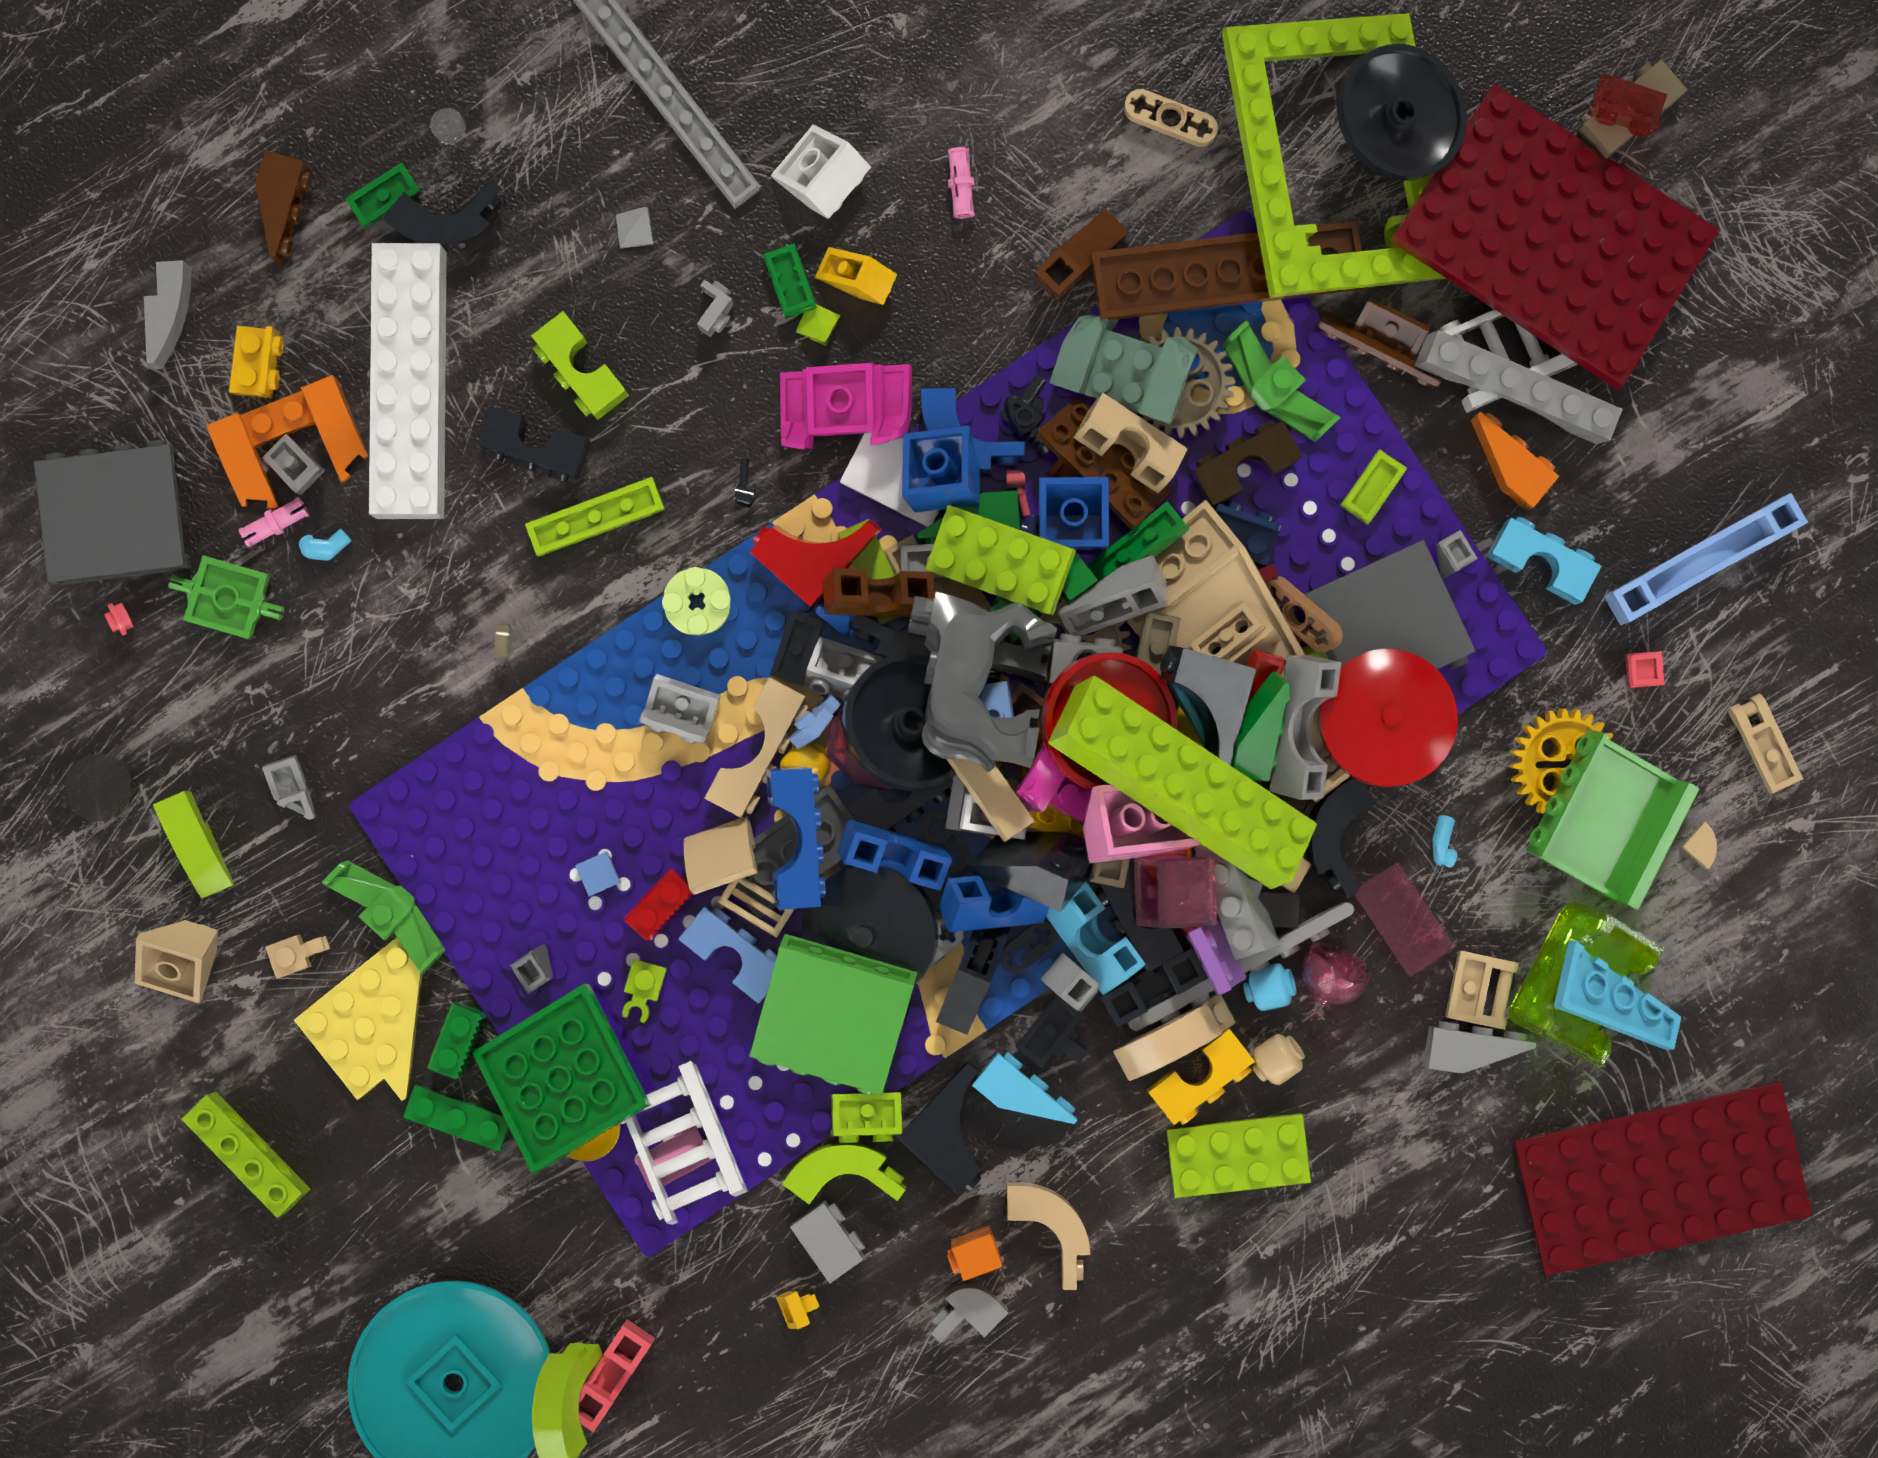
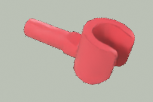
(1016, 479)

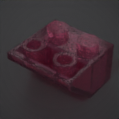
(1175, 891)

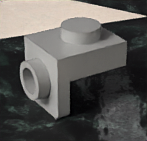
(716, 315)

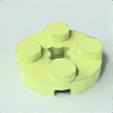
(677, 602)

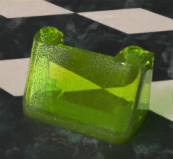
(1603, 938)

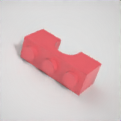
(612, 1373)

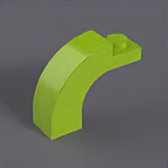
(838, 1159)
(556, 1401)

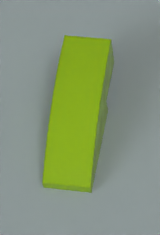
(193, 843)

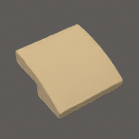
(719, 855)

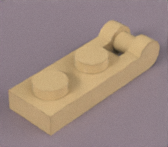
(1765, 744)

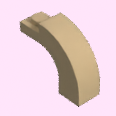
(1174, 1038)
(1047, 1207)

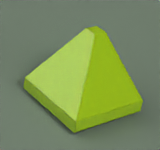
(818, 324)

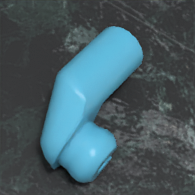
(324, 549)
(1441, 840)

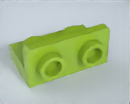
(866, 1116)

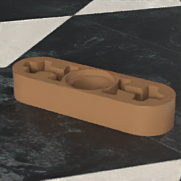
(1314, 616)

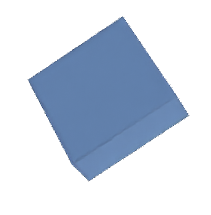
(598, 873)

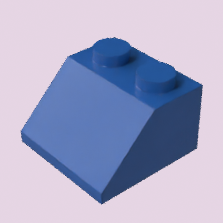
(940, 469)
(1074, 512)

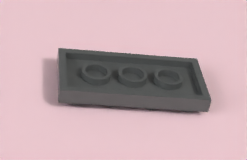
(779, 841)

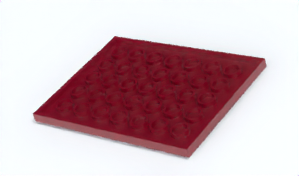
(1556, 237)

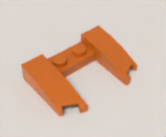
(240, 435)

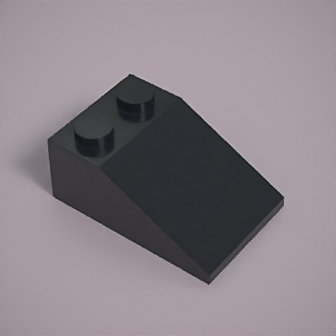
(1041, 867)

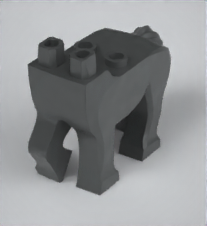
(964, 650)

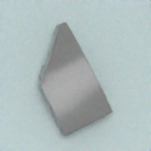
(289, 785)

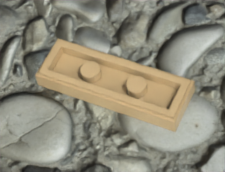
(994, 797)

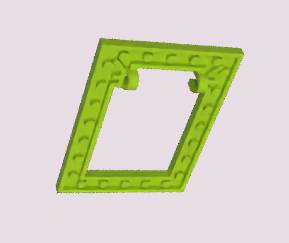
(1288, 259)

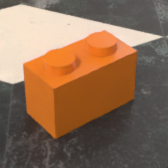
(974, 1254)

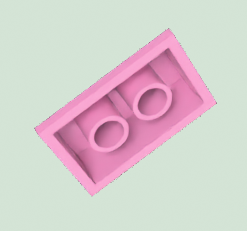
(1124, 829)

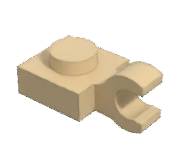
(292, 954)

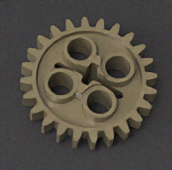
(1191, 413)

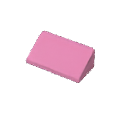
(671, 1148)

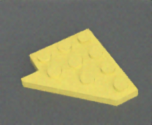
(369, 1022)

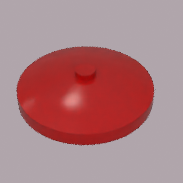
(1123, 673)
(1389, 718)

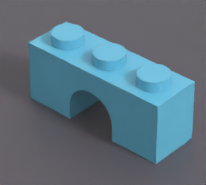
(1571, 570)
(1102, 959)

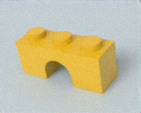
(1226, 1062)

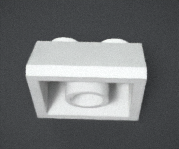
(821, 171)

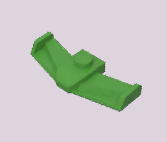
(1276, 385)
(388, 911)

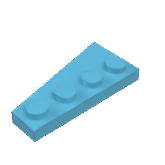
(1611, 1000)

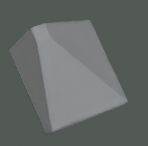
(634, 228)
(1454, 554)

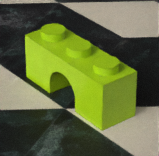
(559, 343)

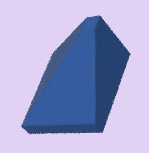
(838, 622)

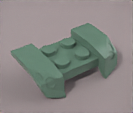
(1124, 368)

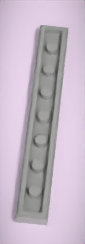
(670, 99)

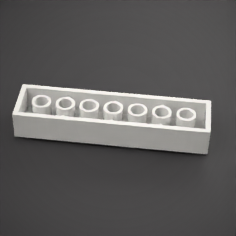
(407, 381)

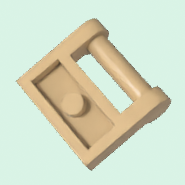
(1471, 986)

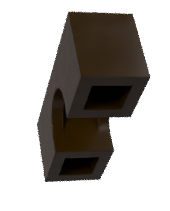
(1270, 447)

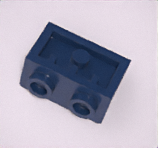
(1254, 532)

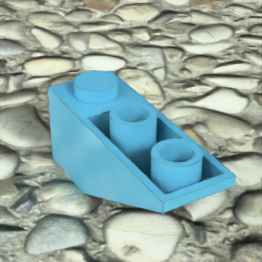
(1013, 1090)

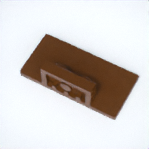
(1127, 496)

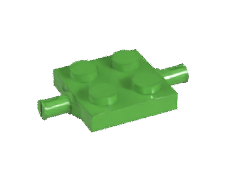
(226, 597)

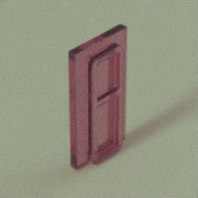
(1403, 919)

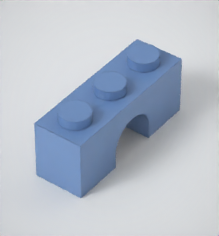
(712, 931)

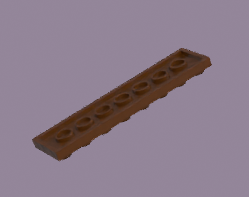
(1198, 273)

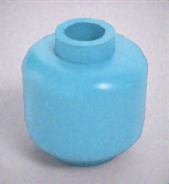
(1270, 987)

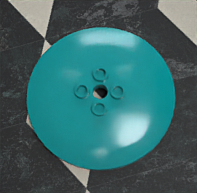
(421, 1338)

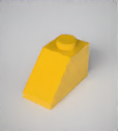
(856, 275)

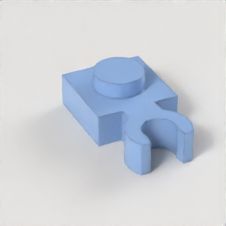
(812, 724)

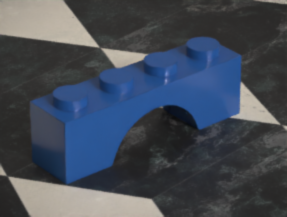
(798, 881)

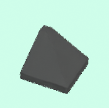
(533, 969)

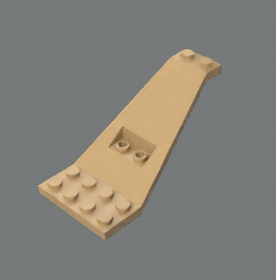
(1217, 593)

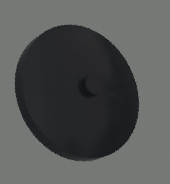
(1401, 112)
(886, 723)
(876, 918)

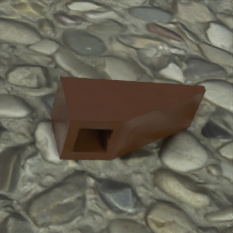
(280, 192)
(1073, 258)

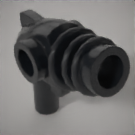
(1025, 414)

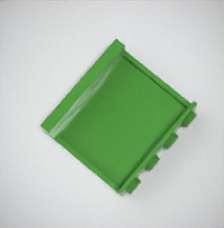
(1611, 820)
(832, 1014)

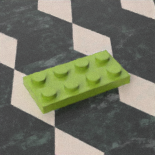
(1000, 560)
(1238, 1155)

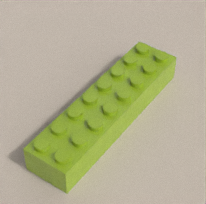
(1182, 782)

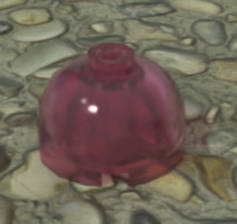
(1334, 976)

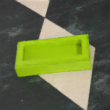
(1373, 487)

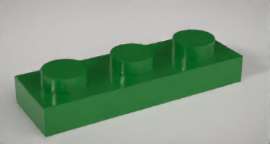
(1146, 539)
(457, 1117)

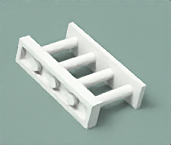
(1540, 362)
(714, 1147)

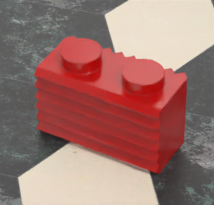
(659, 905)

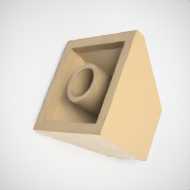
(176, 959)

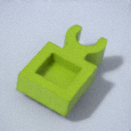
(644, 983)

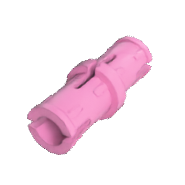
(961, 182)
(274, 522)

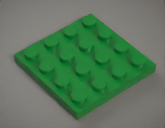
(561, 1078)

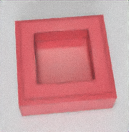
(1644, 669)

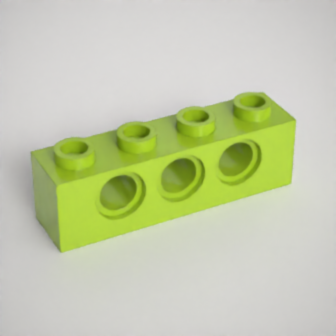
(245, 1154)

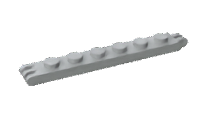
(1313, 928)

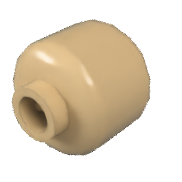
(1278, 1059)

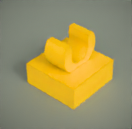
(795, 1308)

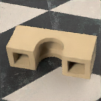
(1154, 452)

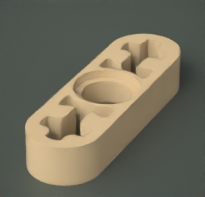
(1166, 104)

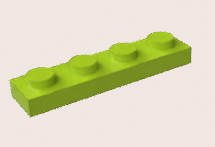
(594, 516)

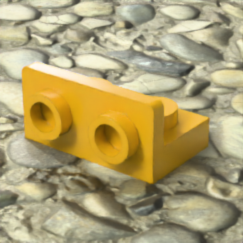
(255, 361)

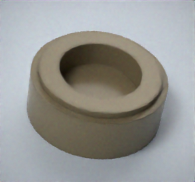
(502, 641)

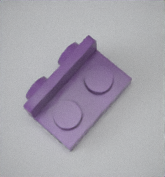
(1216, 957)

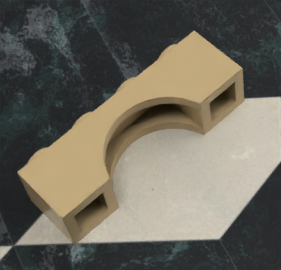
(737, 787)

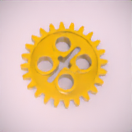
(1563, 733)

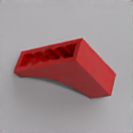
(807, 563)

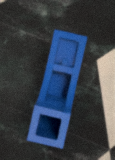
(940, 413)

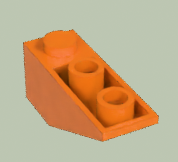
(1514, 467)

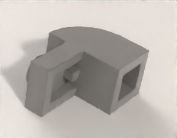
(1071, 982)
(970, 1302)

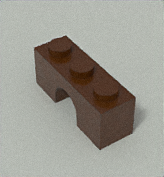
(855, 594)

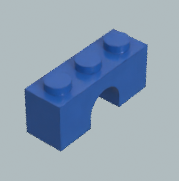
(876, 847)
(970, 907)

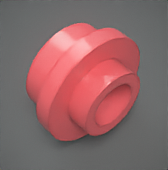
(118, 618)

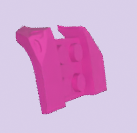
(845, 402)
(1048, 786)

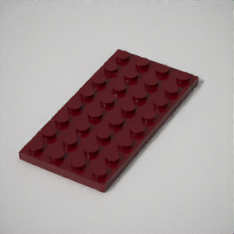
(1662, 1178)

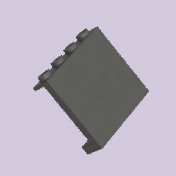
(110, 513)
(1398, 607)

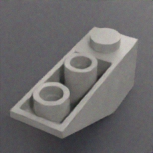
(1464, 1051)

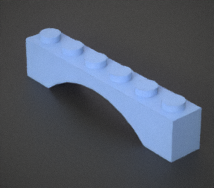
(1705, 559)

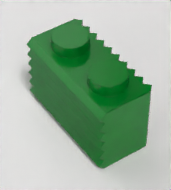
(457, 1040)

